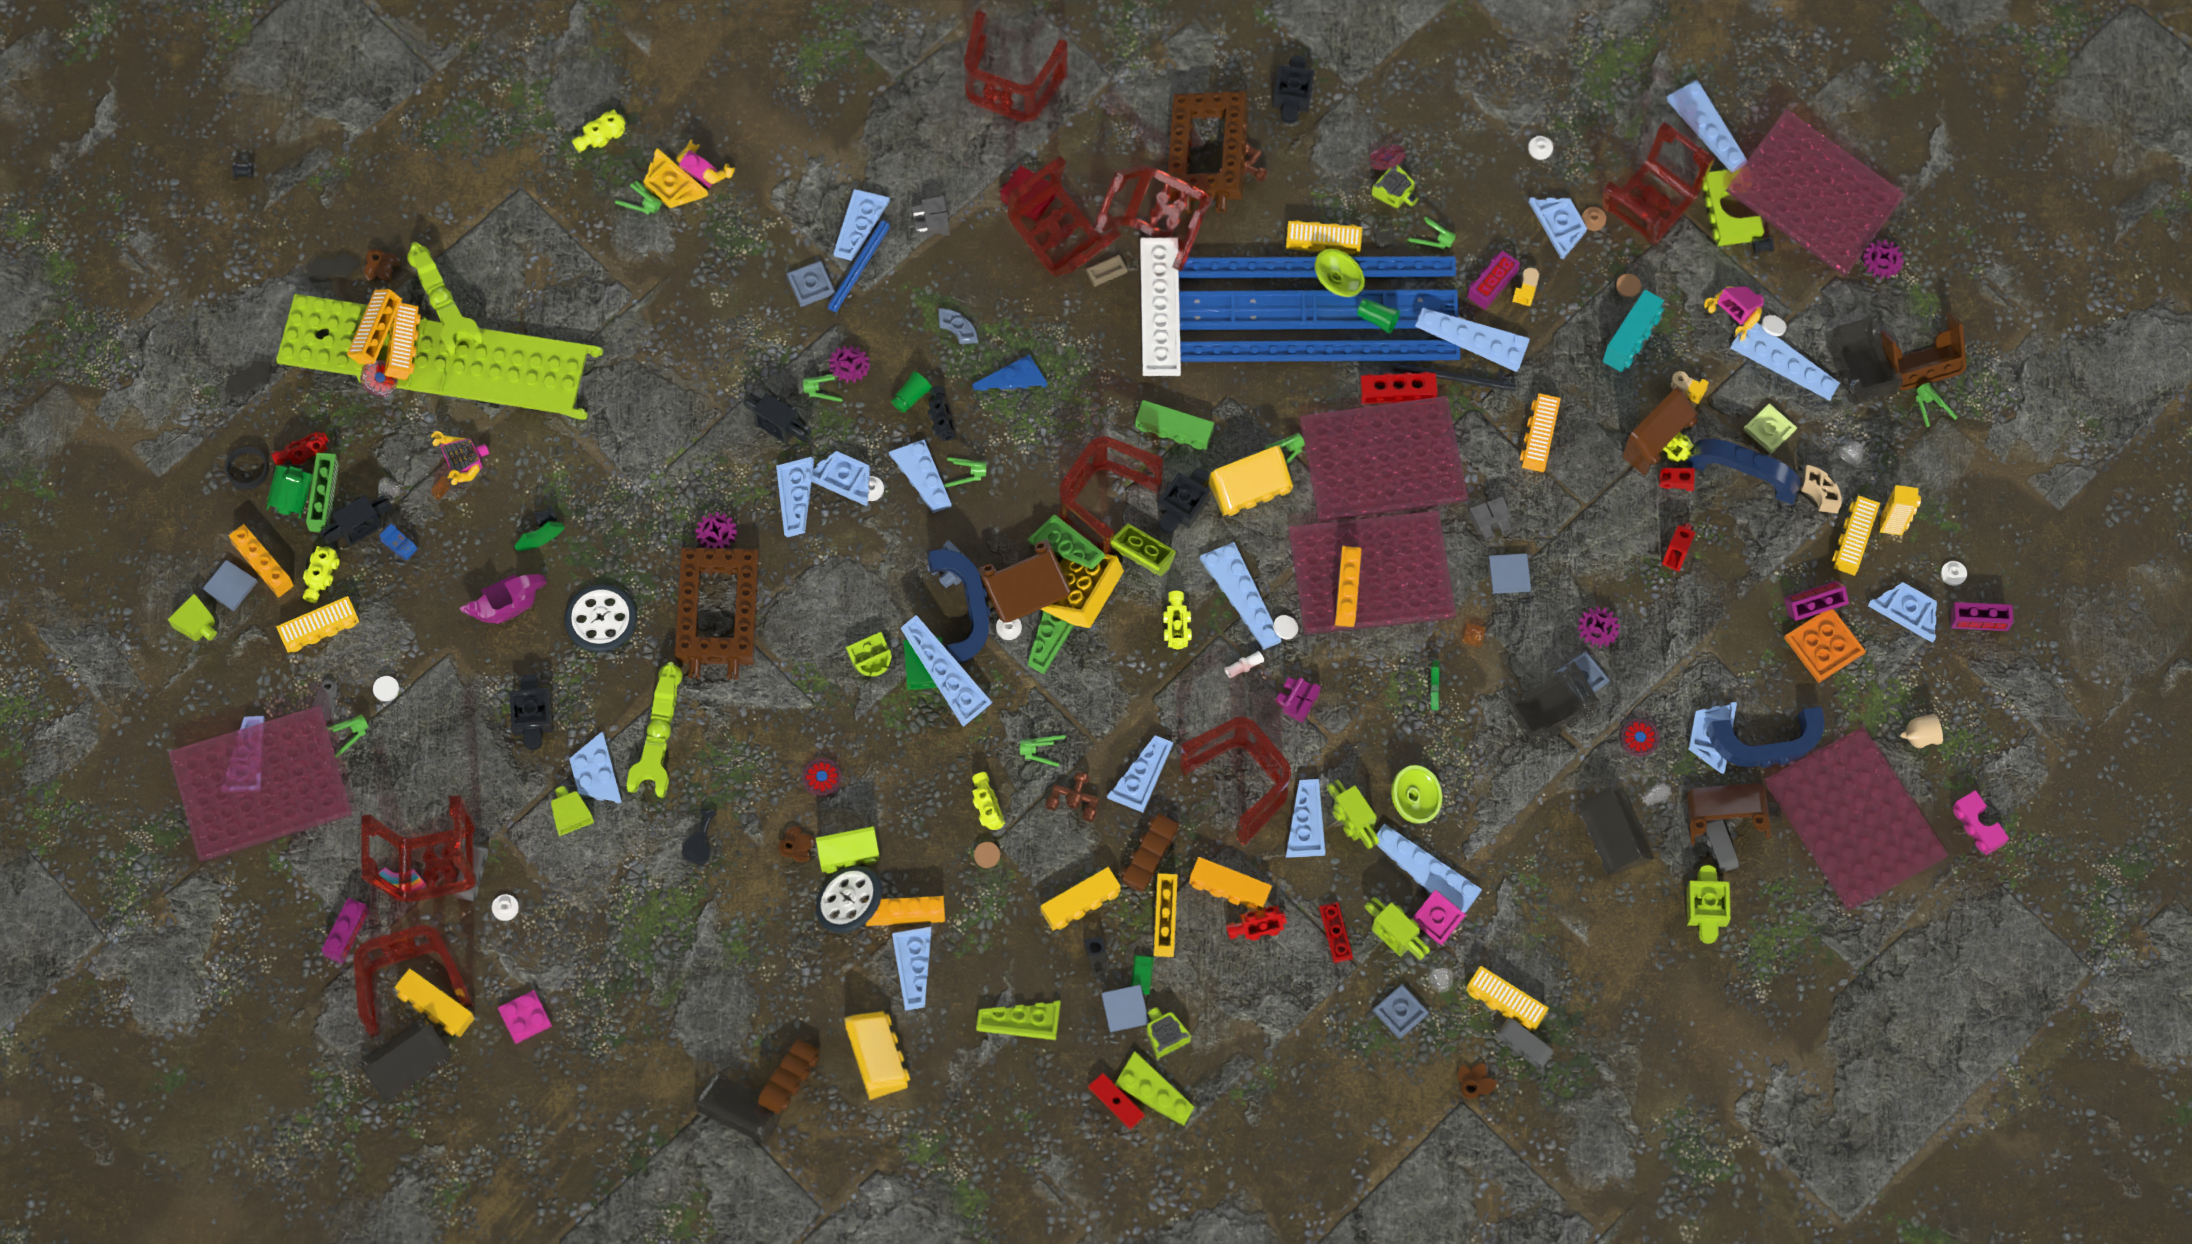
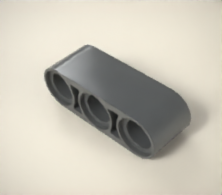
(1720, 846)
(479, 860)
(1524, 1043)

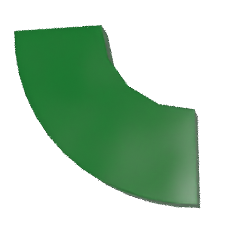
(539, 537)
(1435, 684)

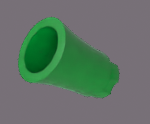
(1379, 315)
(911, 392)

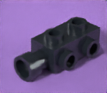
(942, 421)

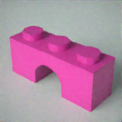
(1986, 837)

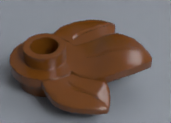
(382, 267)
(799, 844)
(1476, 1079)

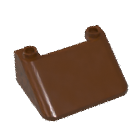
(1026, 584)
(1727, 803)

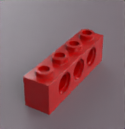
(1390, 394)

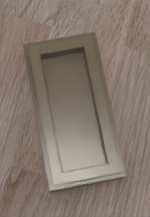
(1106, 270)

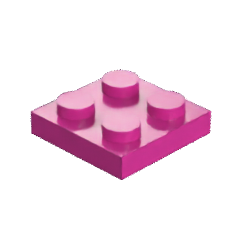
(1438, 917)
(524, 1017)

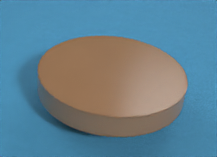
(1594, 218)
(1628, 285)
(987, 854)

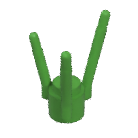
(650, 203)
(1446, 237)
(812, 385)
(1927, 394)
(1292, 442)
(977, 468)
(357, 724)
(1029, 746)

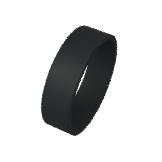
(244, 450)

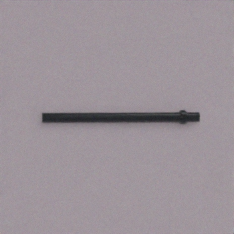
(1502, 385)

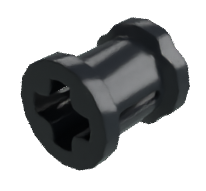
(243, 170)
(1762, 244)
(545, 516)

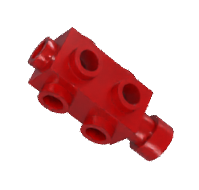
(303, 451)
(1258, 923)

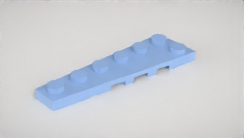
(1703, 118)
(1784, 360)
(1427, 869)

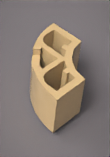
(1821, 489)

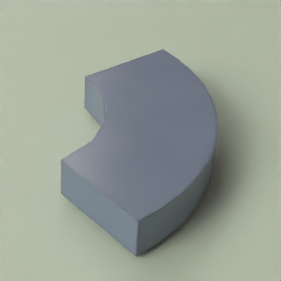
(958, 325)

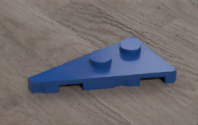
(1018, 374)

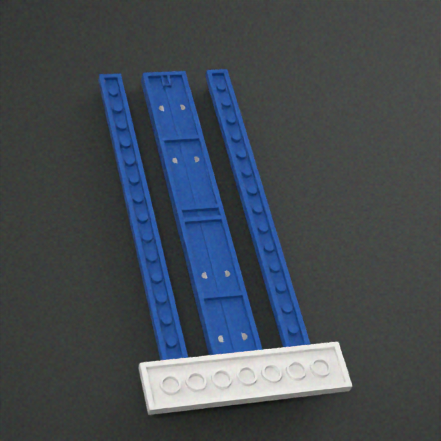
(1170, 310)

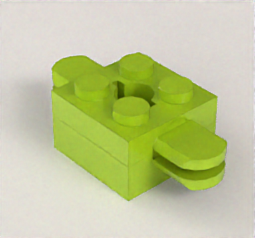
(1353, 813)
(1708, 904)
(1396, 929)

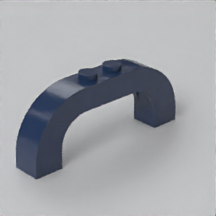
(1747, 461)
(975, 597)
(1734, 751)

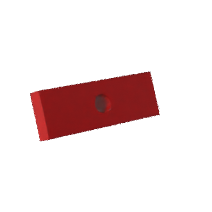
(1338, 943)
(1108, 1092)

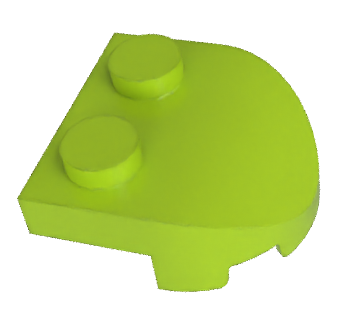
(870, 655)

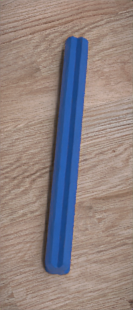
(858, 266)

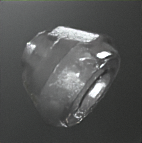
(1852, 452)
(389, 488)
(1441, 979)

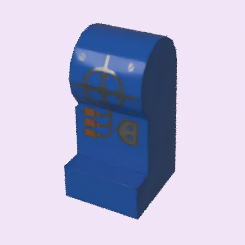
(398, 542)

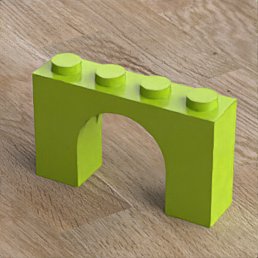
(1726, 228)

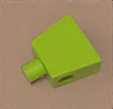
(193, 620)
(569, 811)

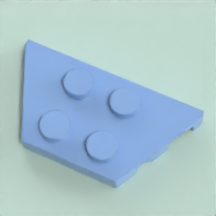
(1560, 222)
(844, 477)
(1908, 609)
(1700, 741)
(594, 771)

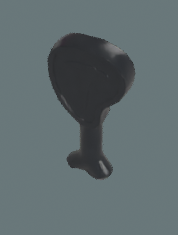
(695, 848)

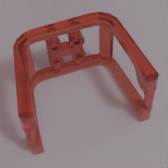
(973, 56)
(1614, 195)
(1105, 221)
(1074, 258)
(1082, 472)
(1263, 753)
(451, 854)
(397, 948)

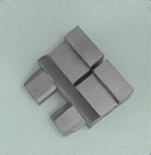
(934, 217)
(1490, 517)

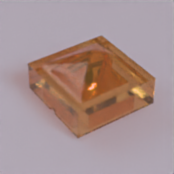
(440, 488)
(1474, 635)

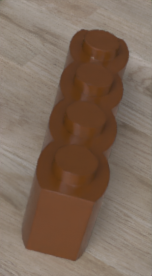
(1150, 853)
(788, 1076)

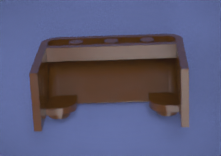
(1931, 364)
(1658, 430)

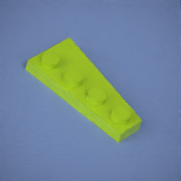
(1027, 1021)
(1153, 1090)

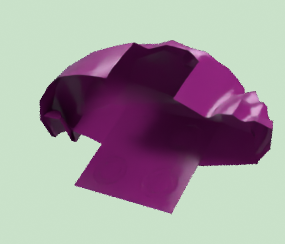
(505, 598)

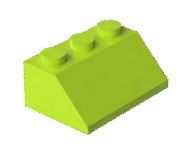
(1143, 549)
(847, 849)

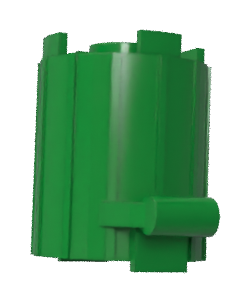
(289, 490)

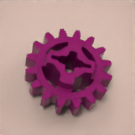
(1883, 260)
(849, 364)
(724, 528)
(1601, 620)

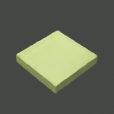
(1770, 428)

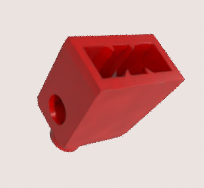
(1681, 542)

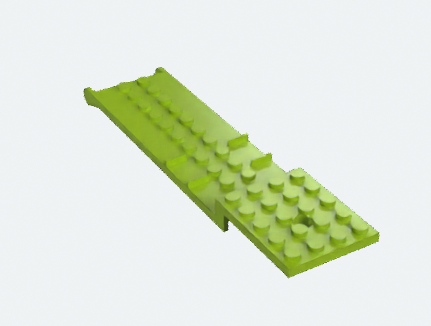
(499, 371)

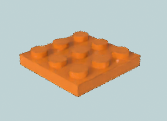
(1824, 645)

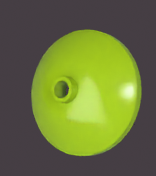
(1339, 273)
(1424, 794)

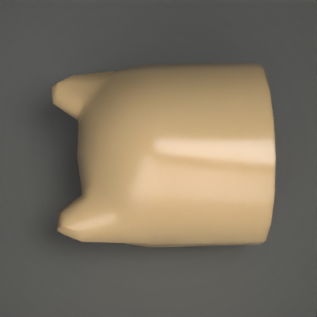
(1924, 731)

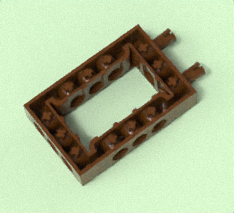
(1222, 185)
(704, 650)

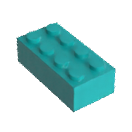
(1634, 331)

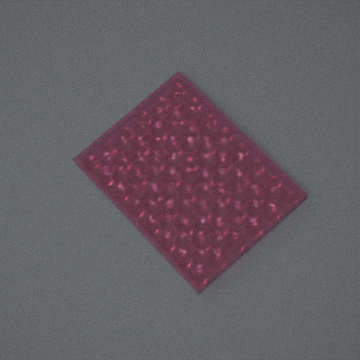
(1815, 192)
(1383, 458)
(1400, 573)
(260, 783)
(1856, 818)

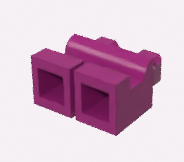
(1300, 700)

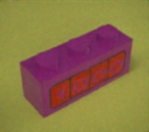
(1493, 279)
(1816, 600)
(1981, 616)
(345, 930)

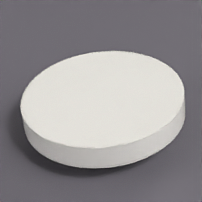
(1540, 147)
(1774, 325)
(876, 488)
(1953, 573)
(1285, 627)
(1009, 630)
(386, 688)
(505, 907)

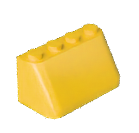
(1250, 481)
(876, 1053)

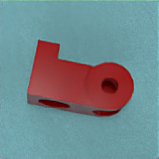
(1677, 478)

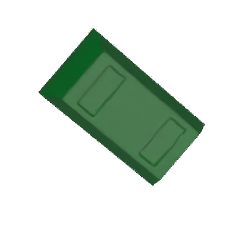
(1142, 972)

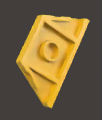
(671, 183)

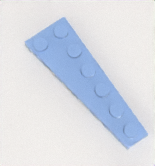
(1485, 341)
(1235, 581)
(954, 683)

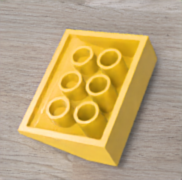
(1088, 590)

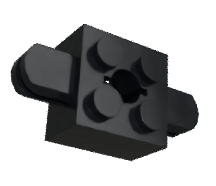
(1293, 89)
(776, 417)
(1183, 500)
(356, 520)
(531, 712)

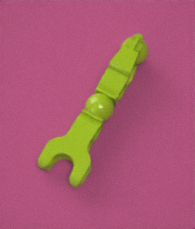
(442, 301)
(657, 733)

